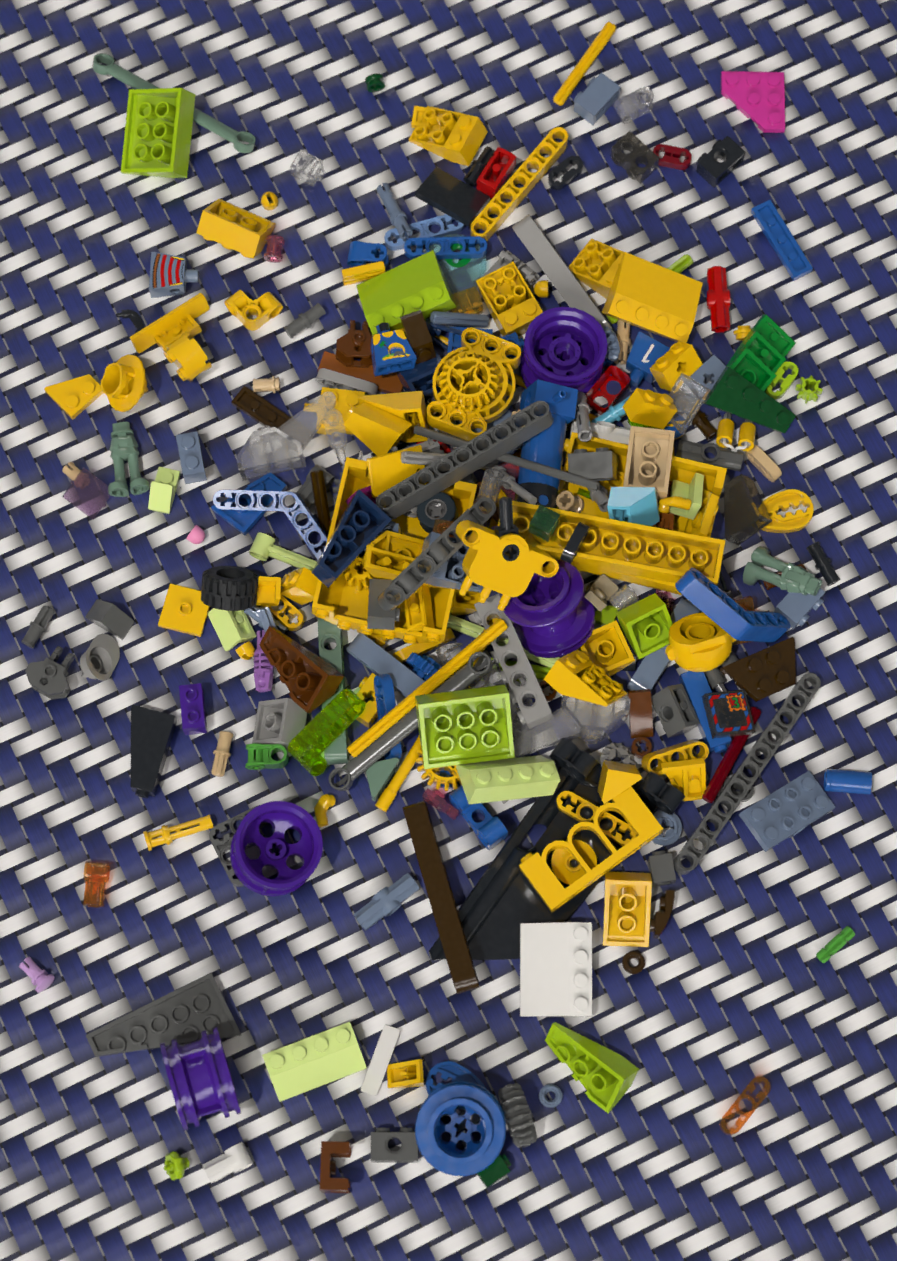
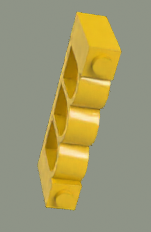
(545, 882)

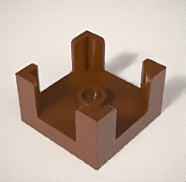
(328, 1167)

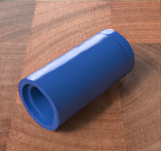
(847, 781)

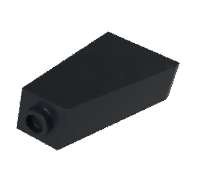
(150, 745)

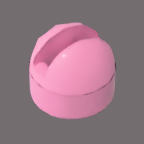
(196, 535)

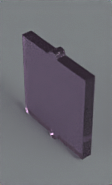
(87, 493)

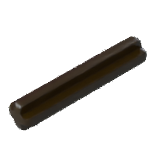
(320, 499)

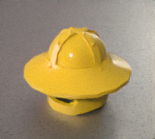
(124, 382)

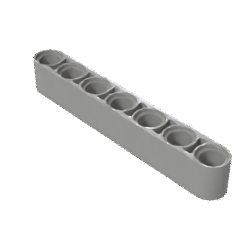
(556, 269)

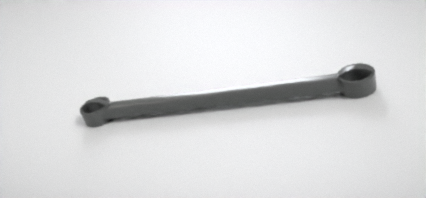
(406, 725)

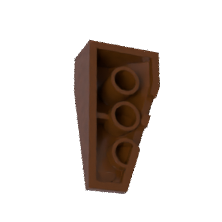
(303, 672)

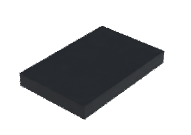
(452, 196)

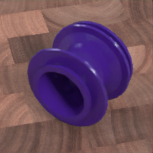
(553, 613)

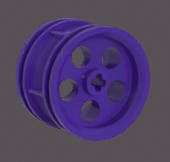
(282, 817)

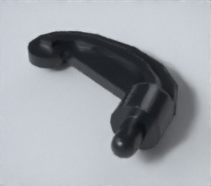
(133, 316)

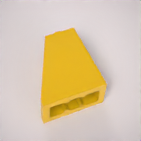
(376, 427)

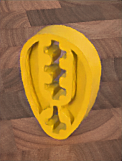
(789, 522)

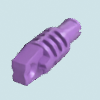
(262, 668)

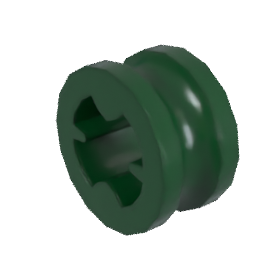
(374, 82)

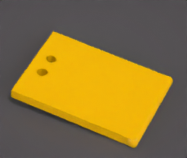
(388, 470)

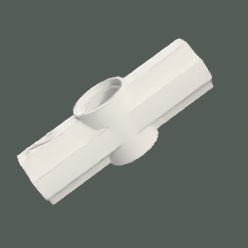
(606, 431)

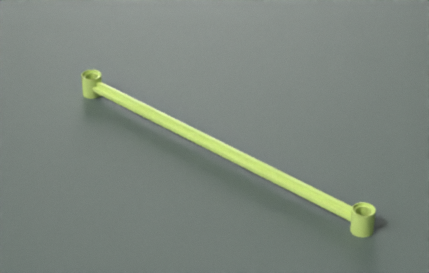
(264, 547)

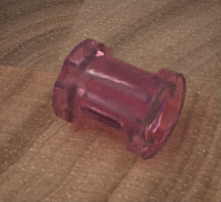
(274, 248)

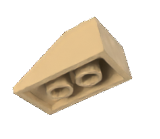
(649, 459)

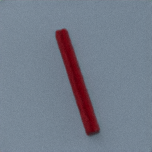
(727, 762)

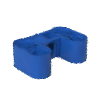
(490, 830)

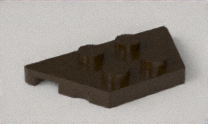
(765, 670)

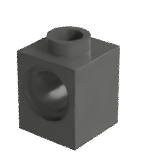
(661, 868)

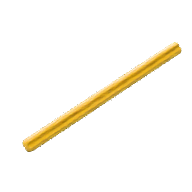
(427, 687)

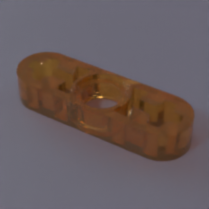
(729, 1115)

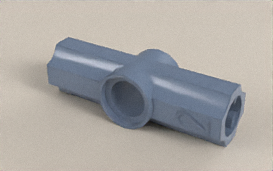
(386, 901)

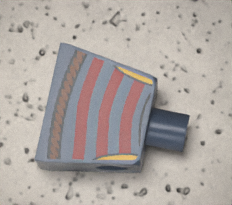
(169, 275)

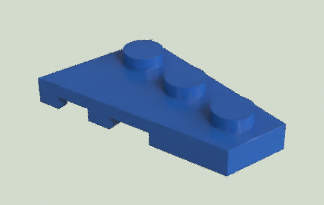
(245, 519)

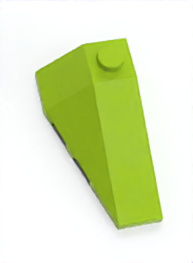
(599, 1069)

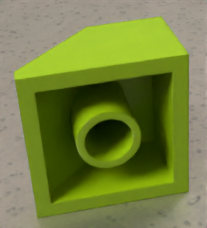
(646, 625)

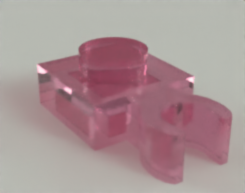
(437, 800)

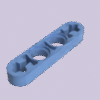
(423, 228)

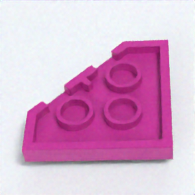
(757, 97)

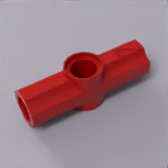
(718, 299)

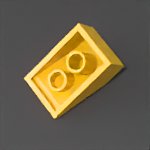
(627, 909)

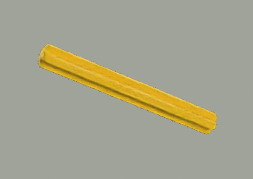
(584, 64)

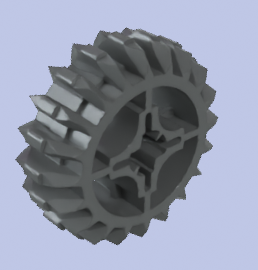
(517, 1115)

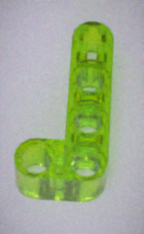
(324, 730)

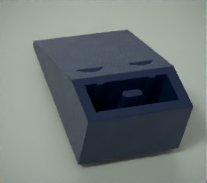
(420, 377)

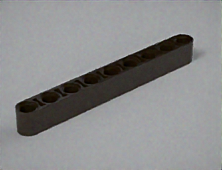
(441, 897)

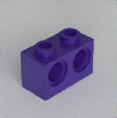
(193, 709)

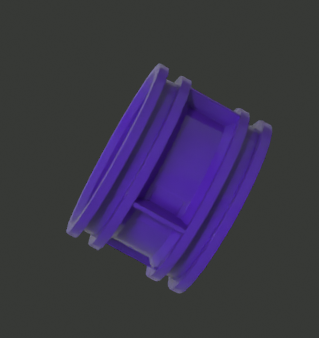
(563, 353)
(200, 1078)

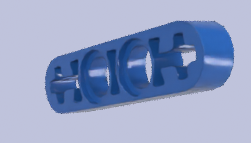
(445, 244)
(386, 702)

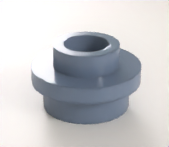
(550, 1088)

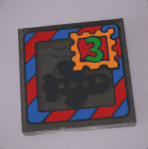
(728, 714)

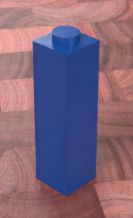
(695, 687)

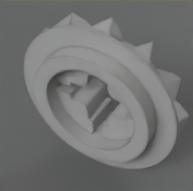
(612, 749)

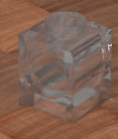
(307, 168)

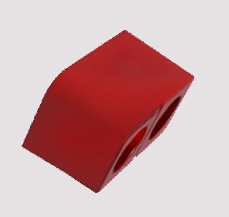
(617, 375)

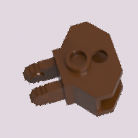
(355, 345)

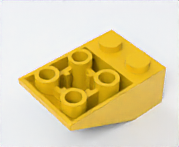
(452, 135)
(597, 266)
(509, 299)
(405, 405)
(581, 679)

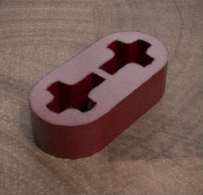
(672, 156)

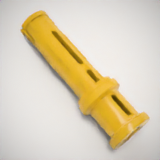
(203, 822)

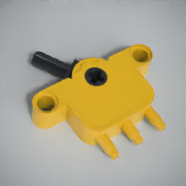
(501, 557)

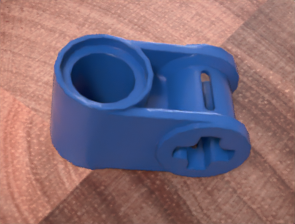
(366, 253)

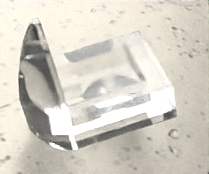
(445, 651)

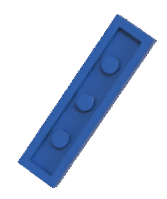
(781, 240)

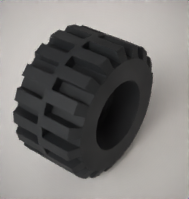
(229, 588)

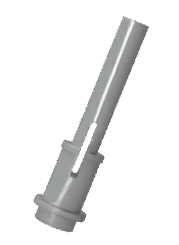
(510, 483)

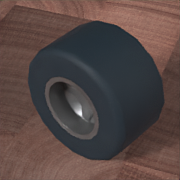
(438, 506)

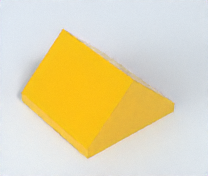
(616, 778)

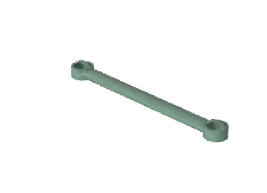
(199, 117)

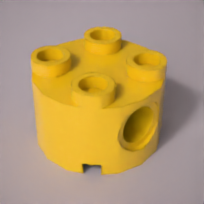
(187, 357)

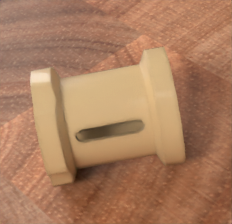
(568, 502)

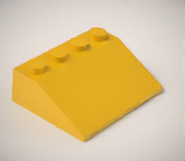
(653, 298)

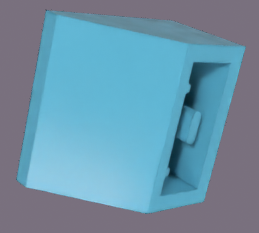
(634, 505)

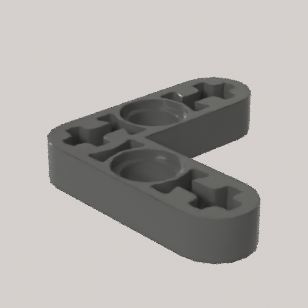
(223, 846)

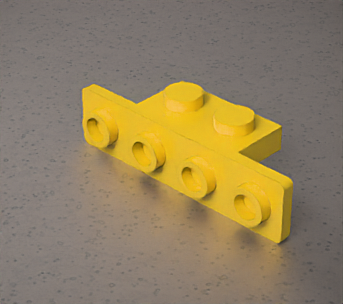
(172, 325)

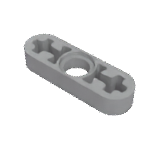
(341, 381)

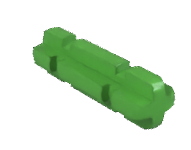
(835, 944)

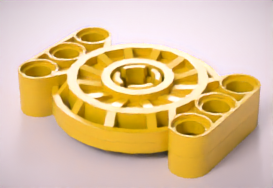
(488, 413)

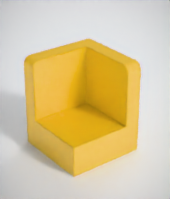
(268, 591)

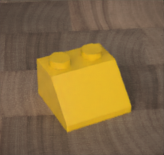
(608, 649)

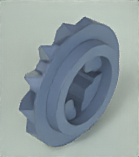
(613, 347)
(671, 835)

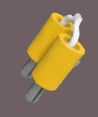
(725, 434)

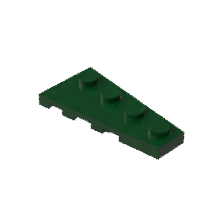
(742, 398)

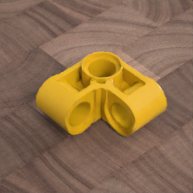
(264, 308)

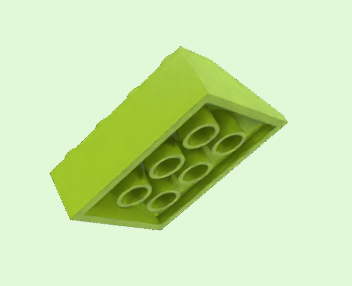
(158, 132)
(404, 290)
(465, 726)

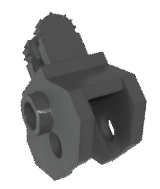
(52, 674)

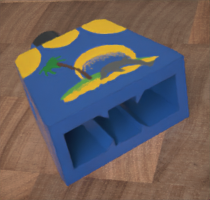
(390, 351)

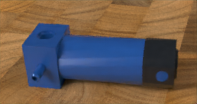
(548, 445)

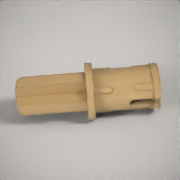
(221, 753)

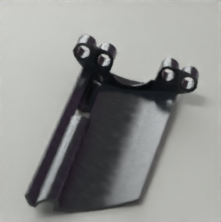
(504, 894)

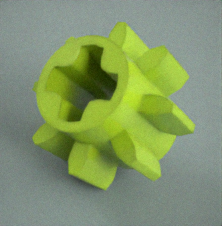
(808, 383)

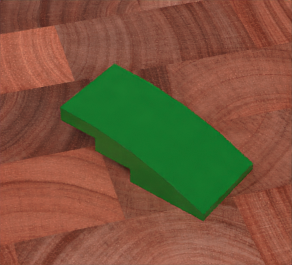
(761, 353)

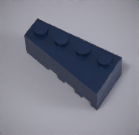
(355, 530)

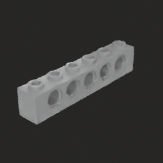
(540, 710)

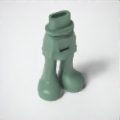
(122, 449)
(793, 577)

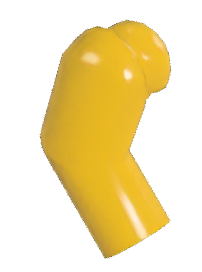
(674, 501)
(321, 807)

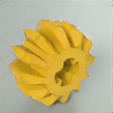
(356, 578)

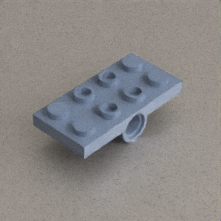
(787, 811)

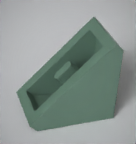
(379, 775)

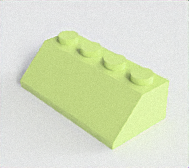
(508, 779)
(314, 1061)

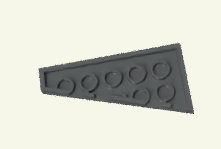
(174, 1016)

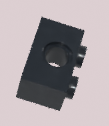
(715, 171)

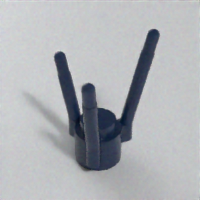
(436, 329)

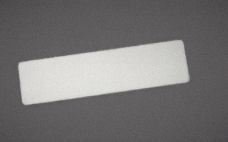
(380, 1060)

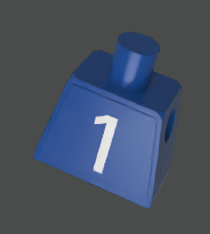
(642, 357)

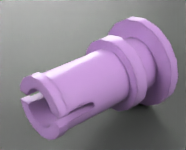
(38, 976)

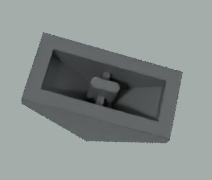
(110, 618)

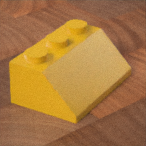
(234, 228)

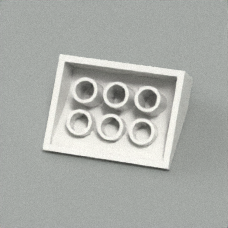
(556, 969)

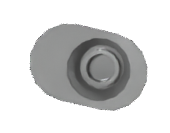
(100, 658)

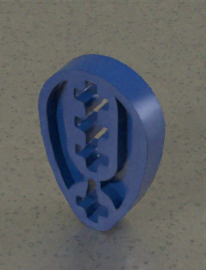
(455, 1072)

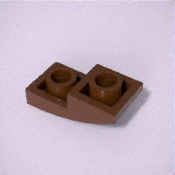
(640, 713)

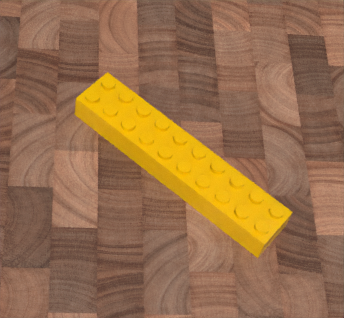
(627, 546)

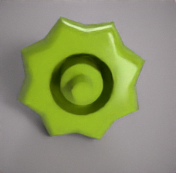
(175, 1165)

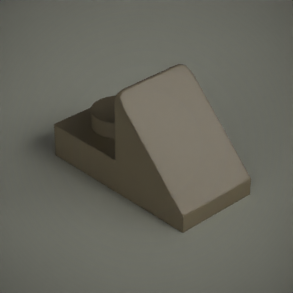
(600, 591)

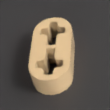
(764, 463)

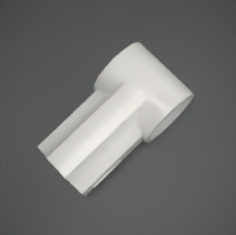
(233, 1160)

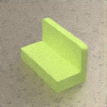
(689, 491)
(231, 627)

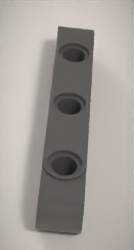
(433, 557)

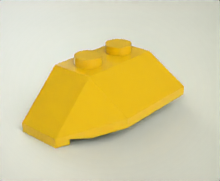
(392, 554)

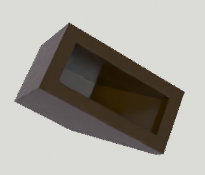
(418, 336)

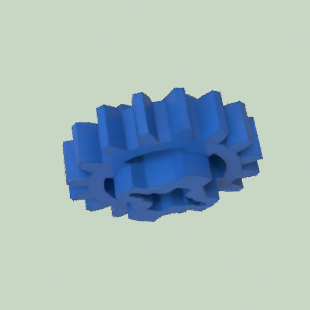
(423, 666)

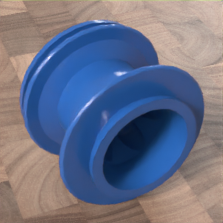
(445, 1154)

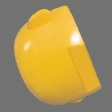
(698, 643)

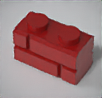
(496, 172)

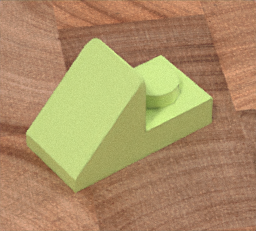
(163, 490)

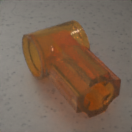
(96, 876)

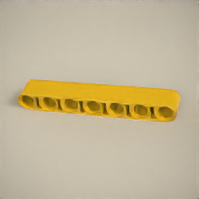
(523, 177)

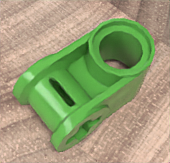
(264, 755)

